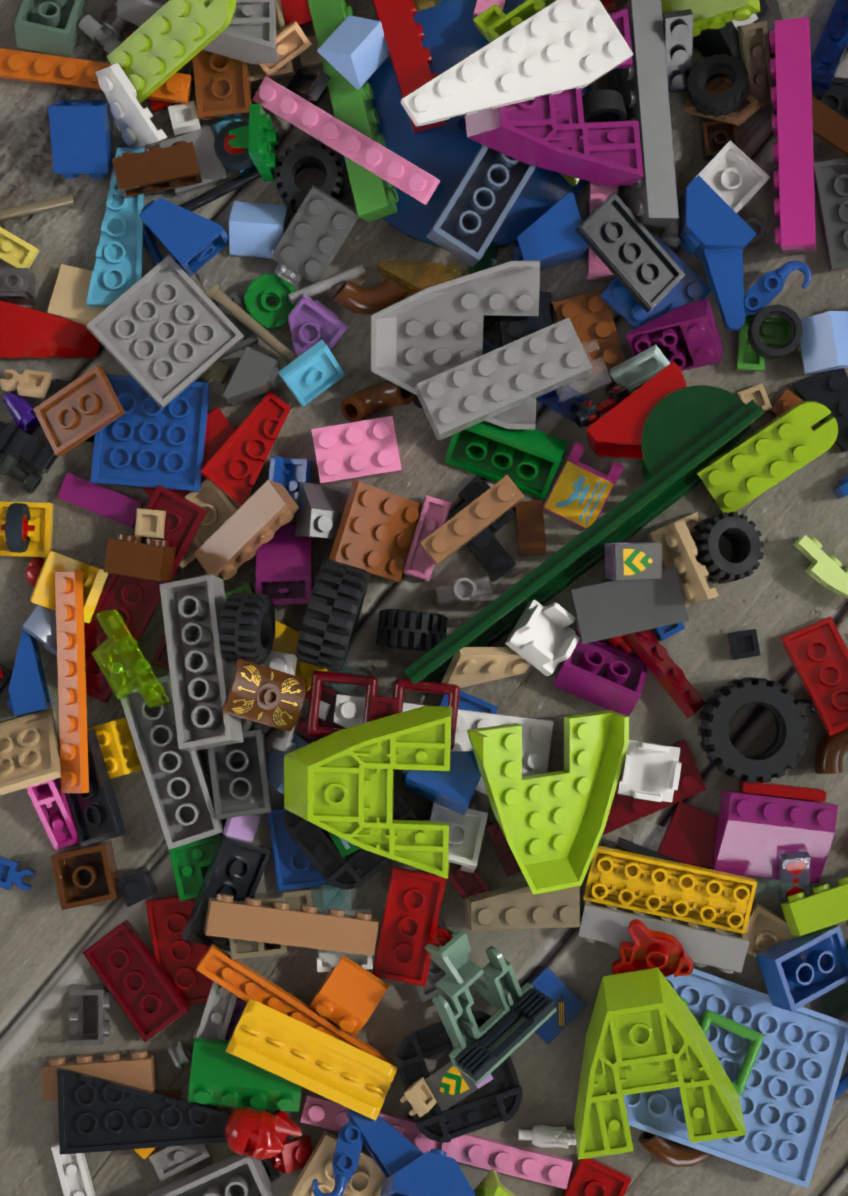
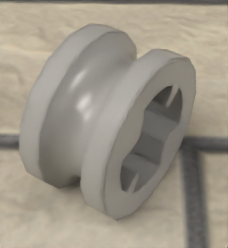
(180, 1054)

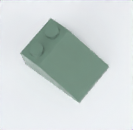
(49, 26)

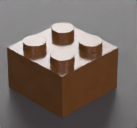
(140, 559)
(86, 875)

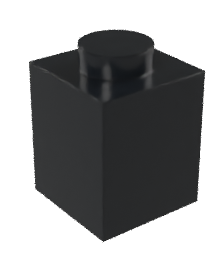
(137, 886)

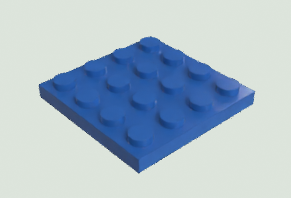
(153, 443)

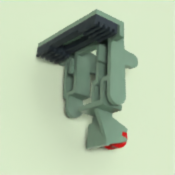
(518, 1014)

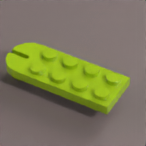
(170, 41)
(769, 455)

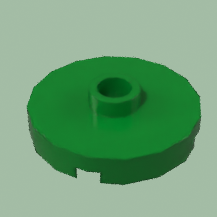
(269, 287)

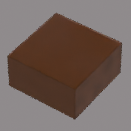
(715, 136)

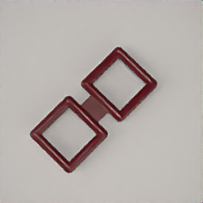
(375, 706)

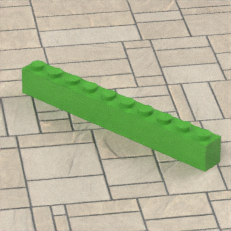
(354, 107)

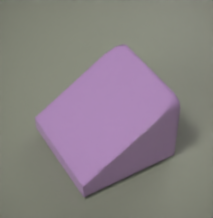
(242, 827)

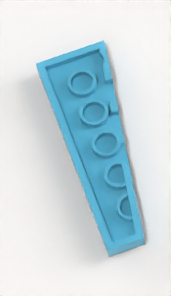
(120, 245)

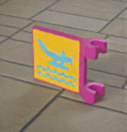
(581, 490)

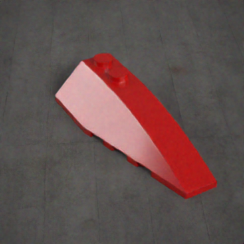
(43, 335)

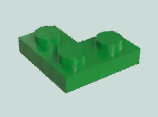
(189, 864)

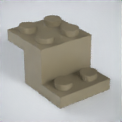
(248, 949)

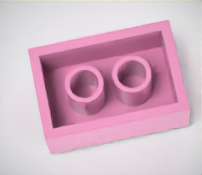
(356, 451)

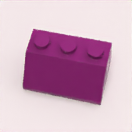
(603, 676)

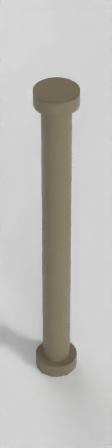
(251, 324)

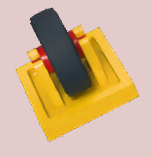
(25, 529)

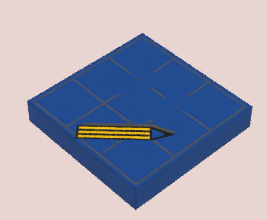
(566, 1003)

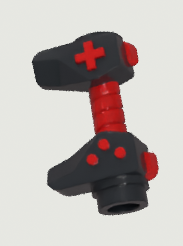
(589, 412)

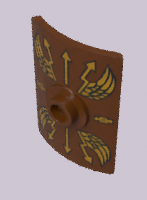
(265, 695)

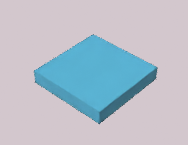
(312, 373)

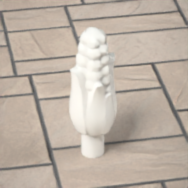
(548, 1136)

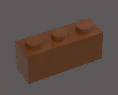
(156, 169)

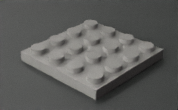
(165, 331)

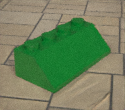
(494, 452)
(231, 1081)

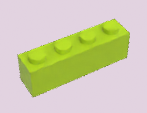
(713, 13)
(817, 910)

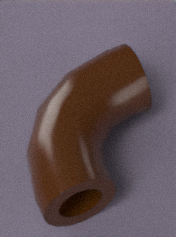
(369, 300)
(374, 399)
(830, 753)
(672, 1152)

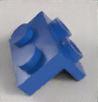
(290, 473)

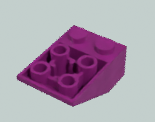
(683, 335)
(285, 568)

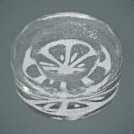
(288, 274)

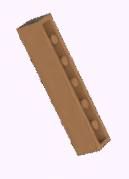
(291, 926)

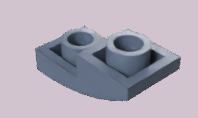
(42, 626)

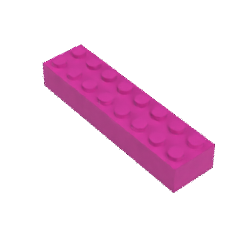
(795, 135)

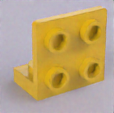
(45, 586)
(117, 748)

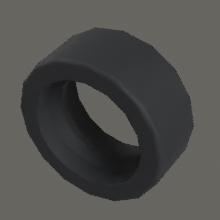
(606, 103)
(795, 327)

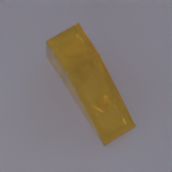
(418, 275)

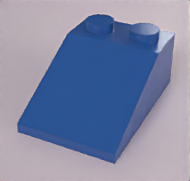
(804, 967)

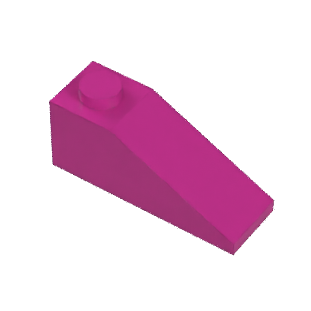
(54, 813)

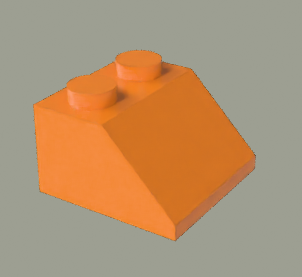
(349, 995)

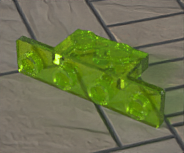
(124, 663)

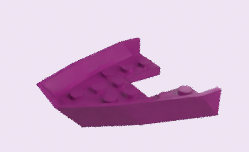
(554, 137)

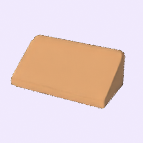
(289, 44)

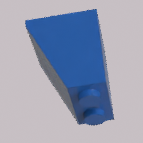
(81, 137)
(184, 234)
(553, 236)
(447, 788)

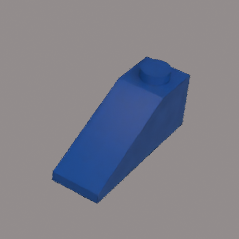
(28, 681)

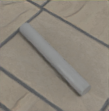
(327, 284)

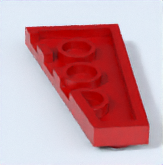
(245, 452)

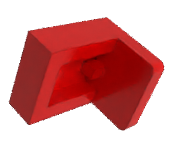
(294, 1155)

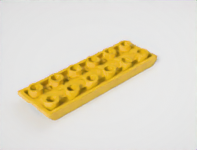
(670, 889)
(311, 1059)

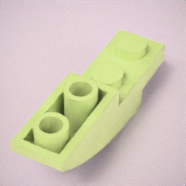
(823, 568)

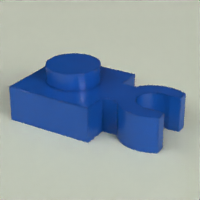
(10, 874)

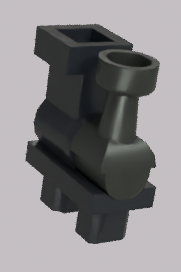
(19, 445)

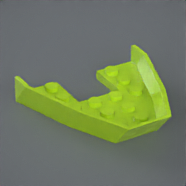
(348, 784)
(559, 815)
(642, 1043)

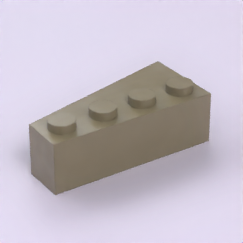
(519, 909)

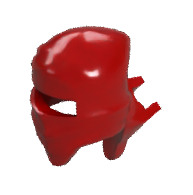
(259, 1132)

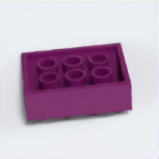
(761, 827)

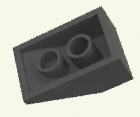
(241, 777)

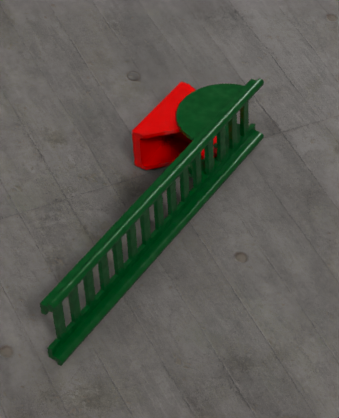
(673, 435)

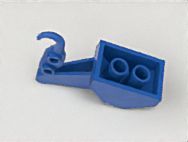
(718, 237)
(403, 1164)

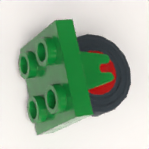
(249, 144)

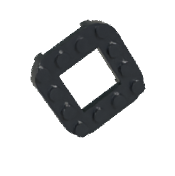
(327, 858)
(468, 1116)

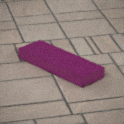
(99, 500)

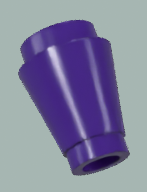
(21, 411)

